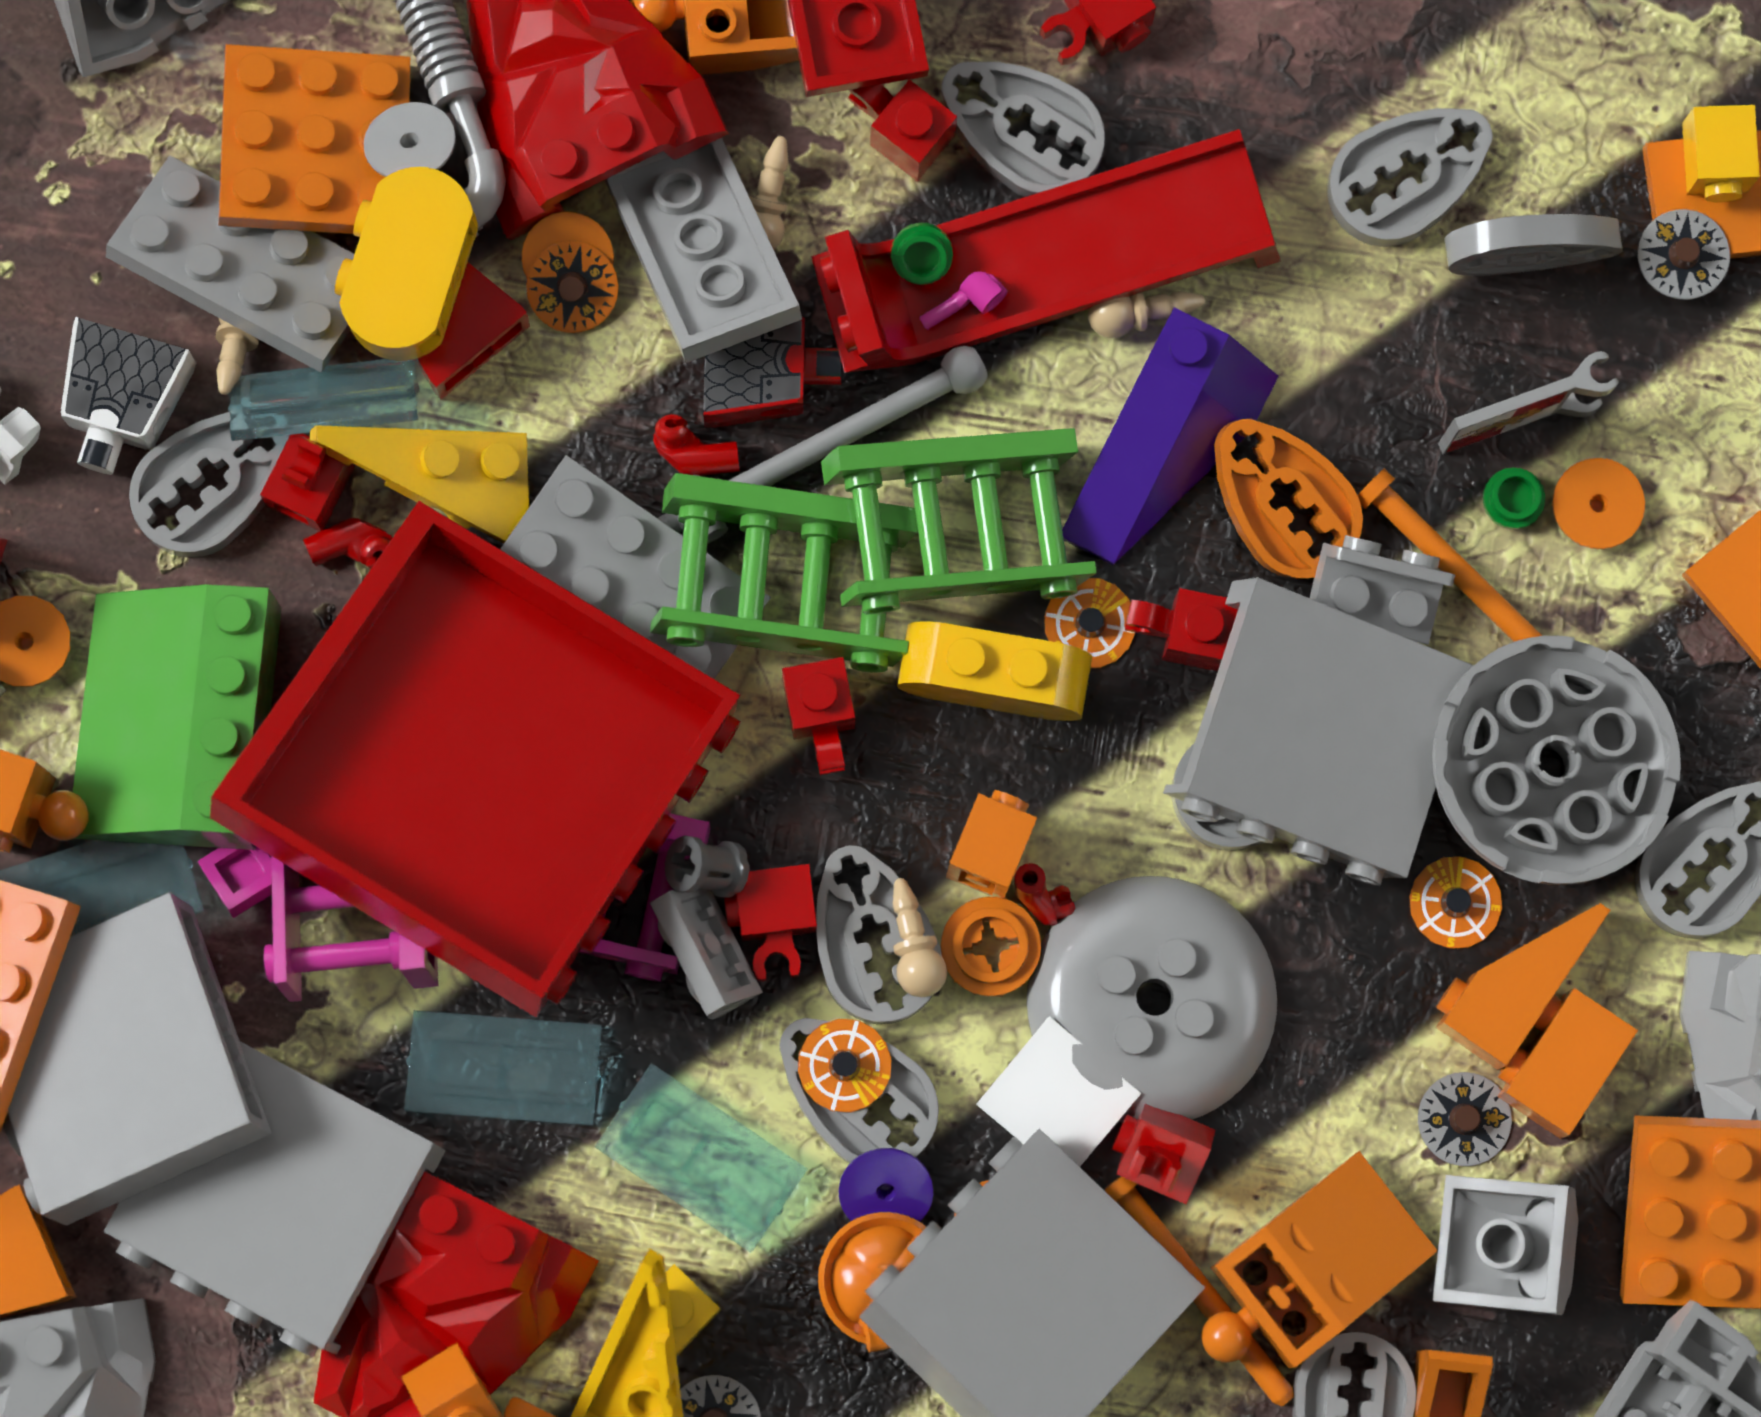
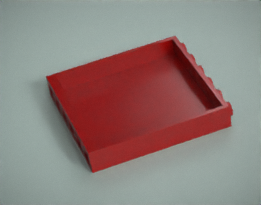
(477, 759)

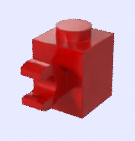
(1105, 22)
(907, 127)
(305, 482)
(1193, 629)
(820, 707)
(774, 908)
(1163, 1151)

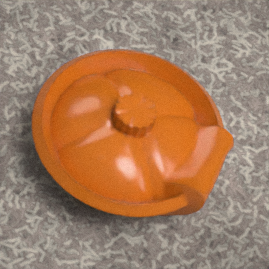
(855, 1261)

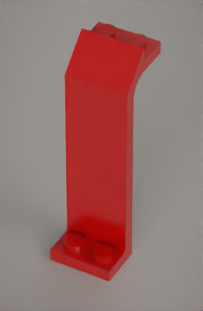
(1054, 253)

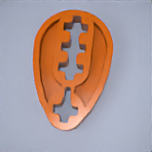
(1248, 494)

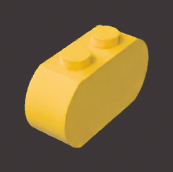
(407, 263)
(995, 671)

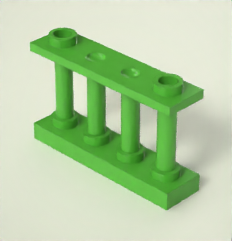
(981, 463)
(760, 514)

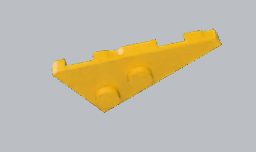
(466, 474)
(638, 1360)

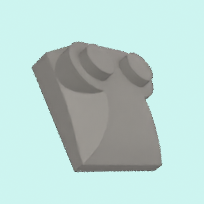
(1506, 1245)

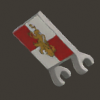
(1530, 407)

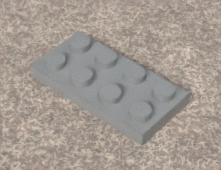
(703, 249)
(253, 278)
(617, 558)

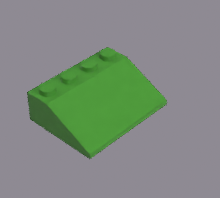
(170, 707)

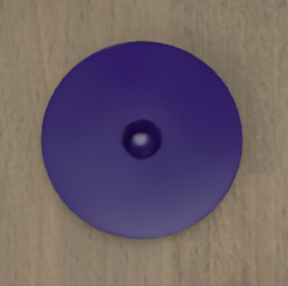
(886, 1183)

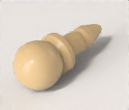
(769, 189)
(1119, 315)
(232, 357)
(921, 968)

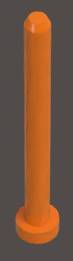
(1431, 543)
(1209, 1300)

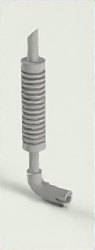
(455, 89)

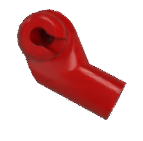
(688, 453)
(349, 538)
(1043, 904)

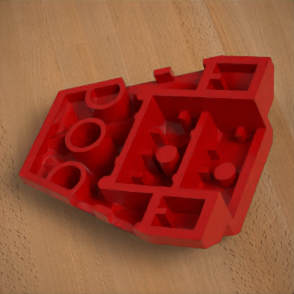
(580, 98)
(446, 1279)

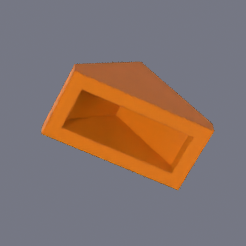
(1450, 1384)

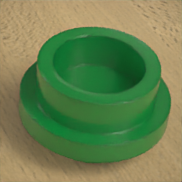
(921, 253)
(1513, 498)

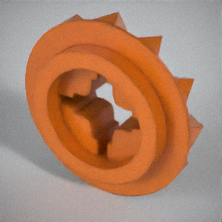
(1009, 923)

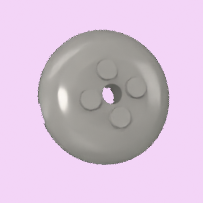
(1614, 751)
(1194, 949)

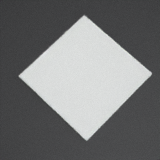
(1050, 1094)

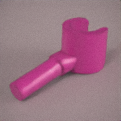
(978, 288)

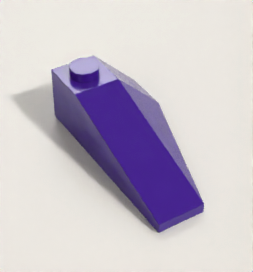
(1166, 434)

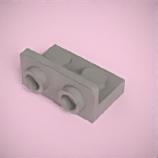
(1379, 589)
(706, 950)

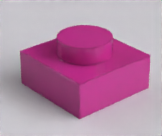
(238, 877)

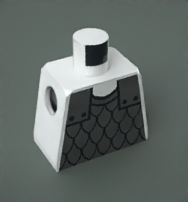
(120, 390)

